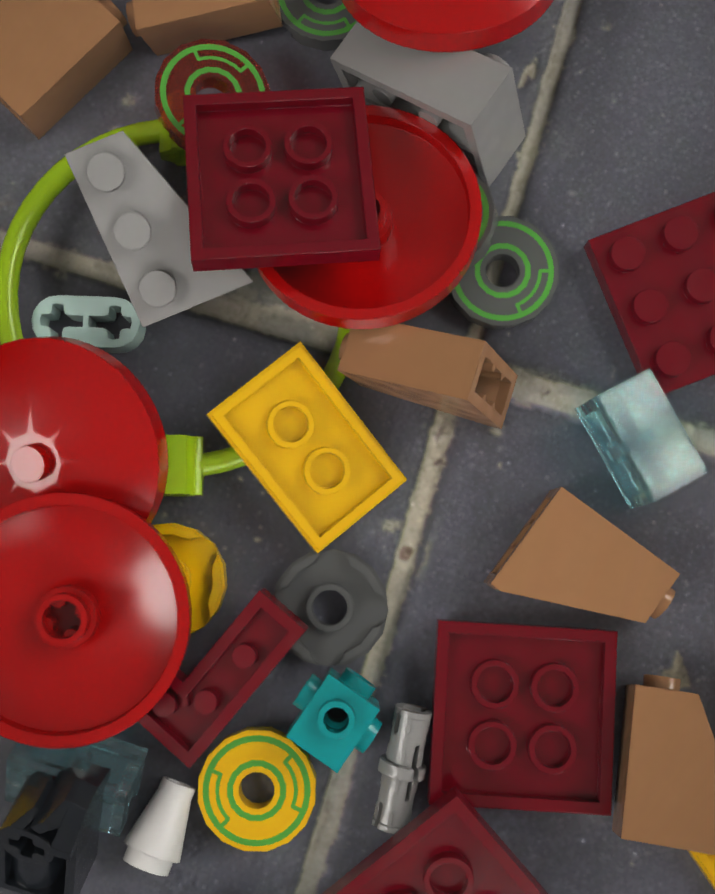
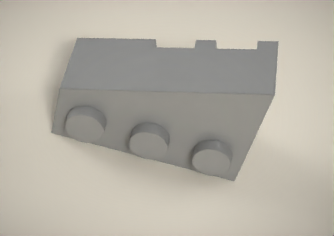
(458, 92)
(145, 229)

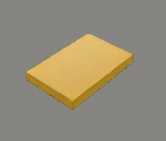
(307, 447)

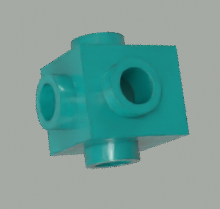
(329, 737)

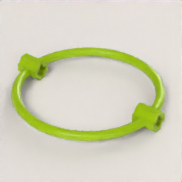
(185, 453)

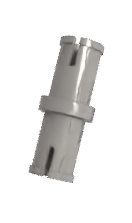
(401, 767)

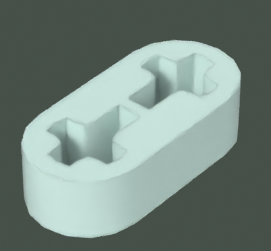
(89, 311)

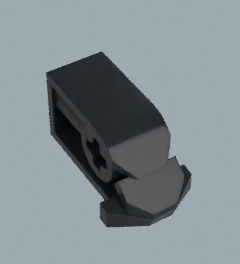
(53, 831)

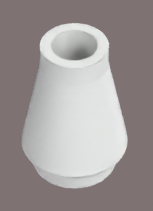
(161, 828)

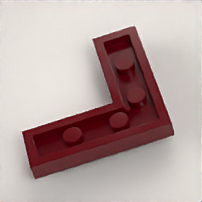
(208, 698)

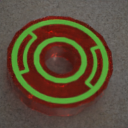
(197, 67)

